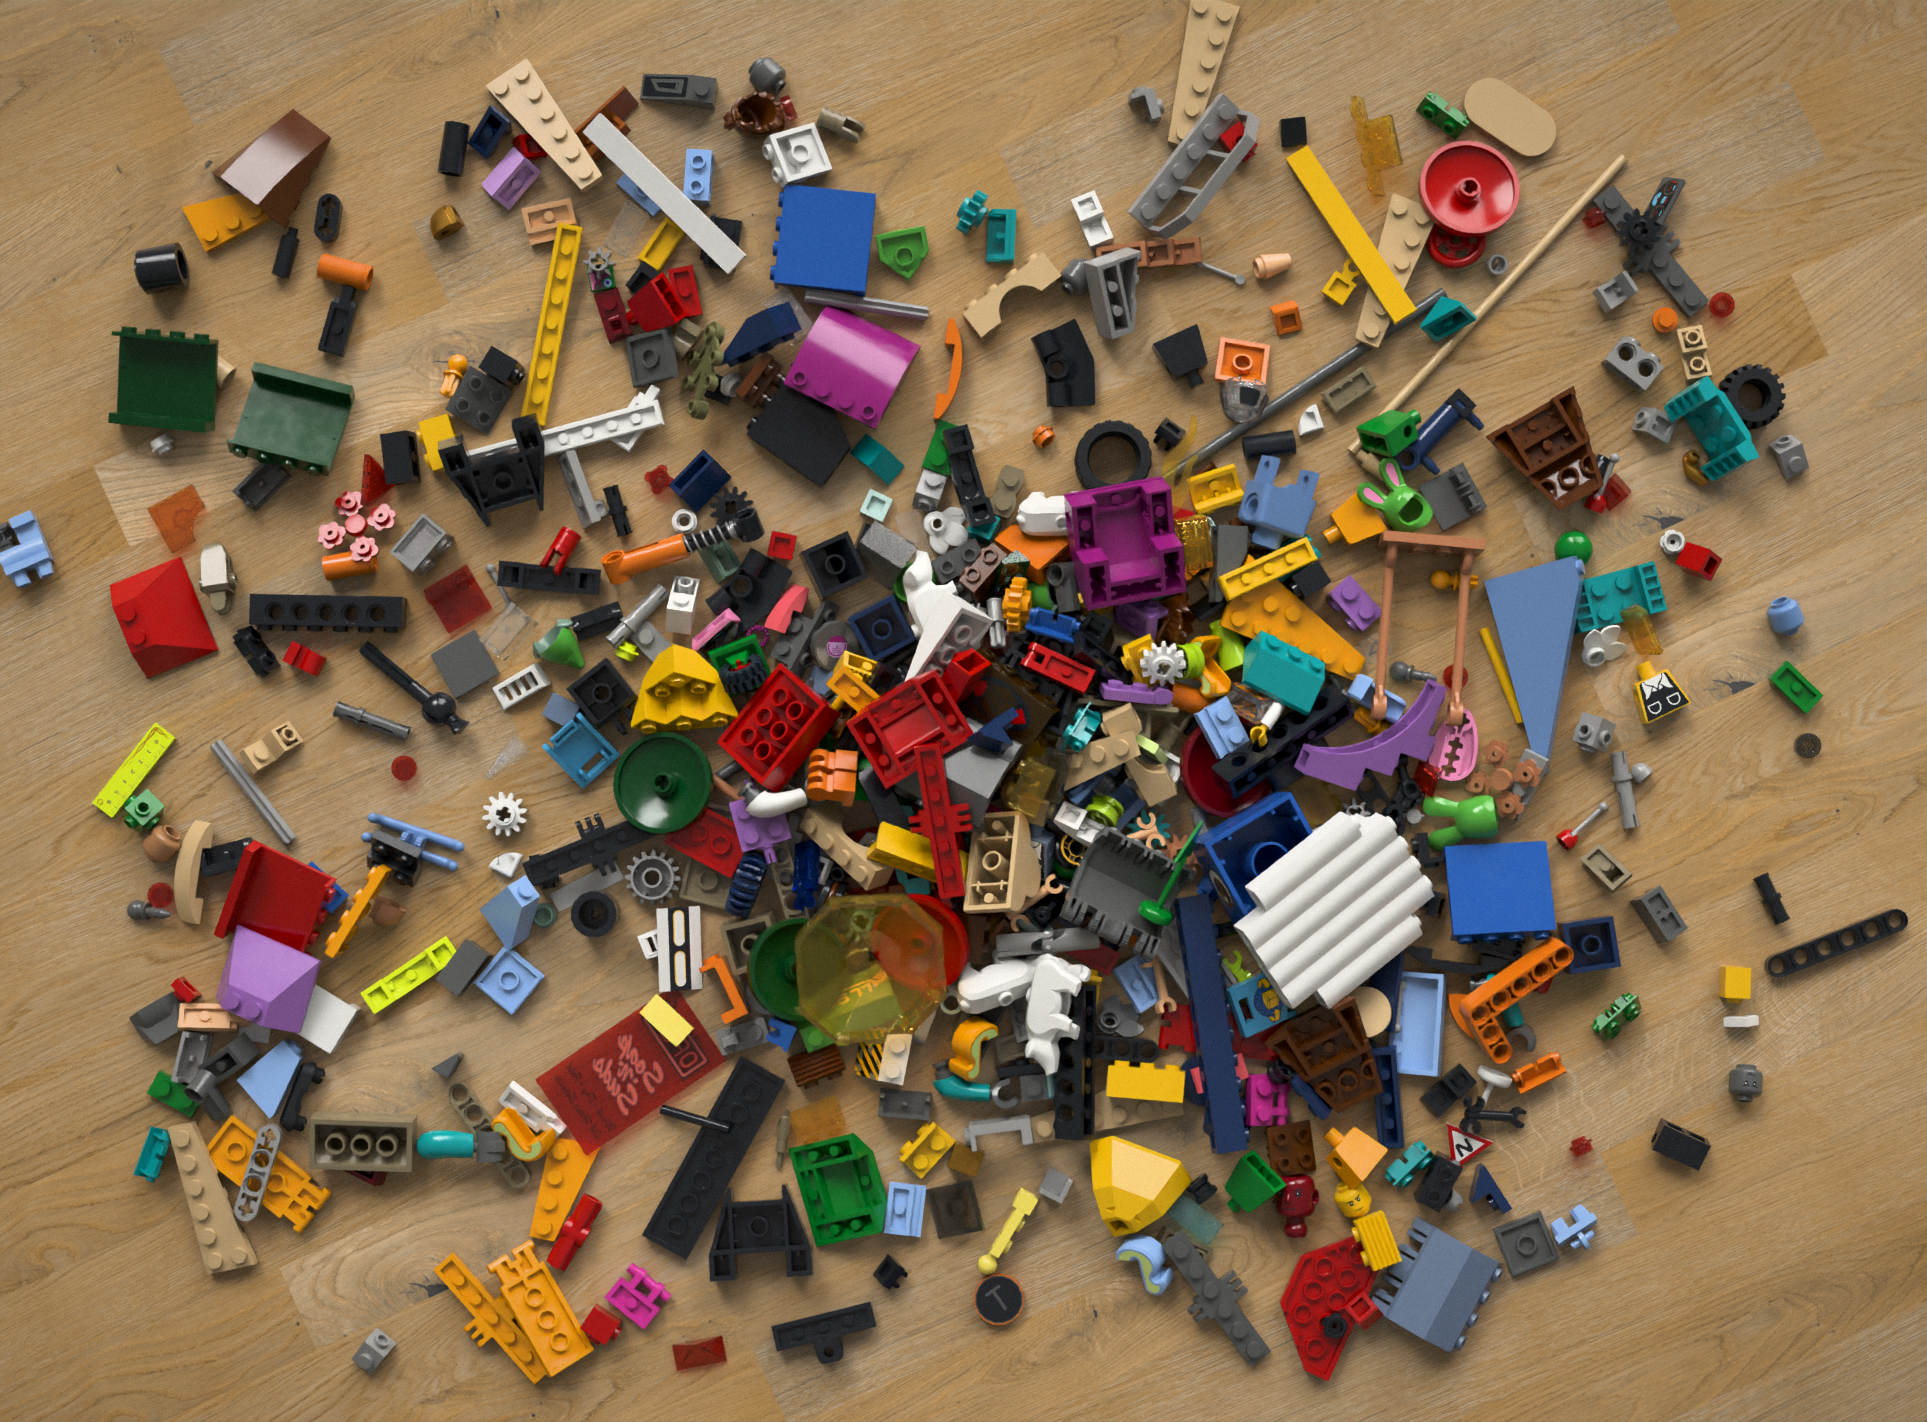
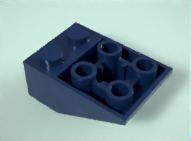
(762, 333)

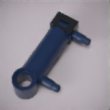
(1437, 428)

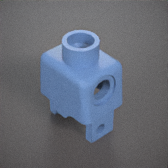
(1277, 510)

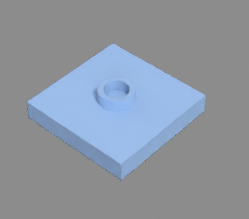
(509, 979)

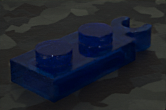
(805, 873)

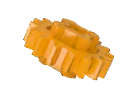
(1017, 604)

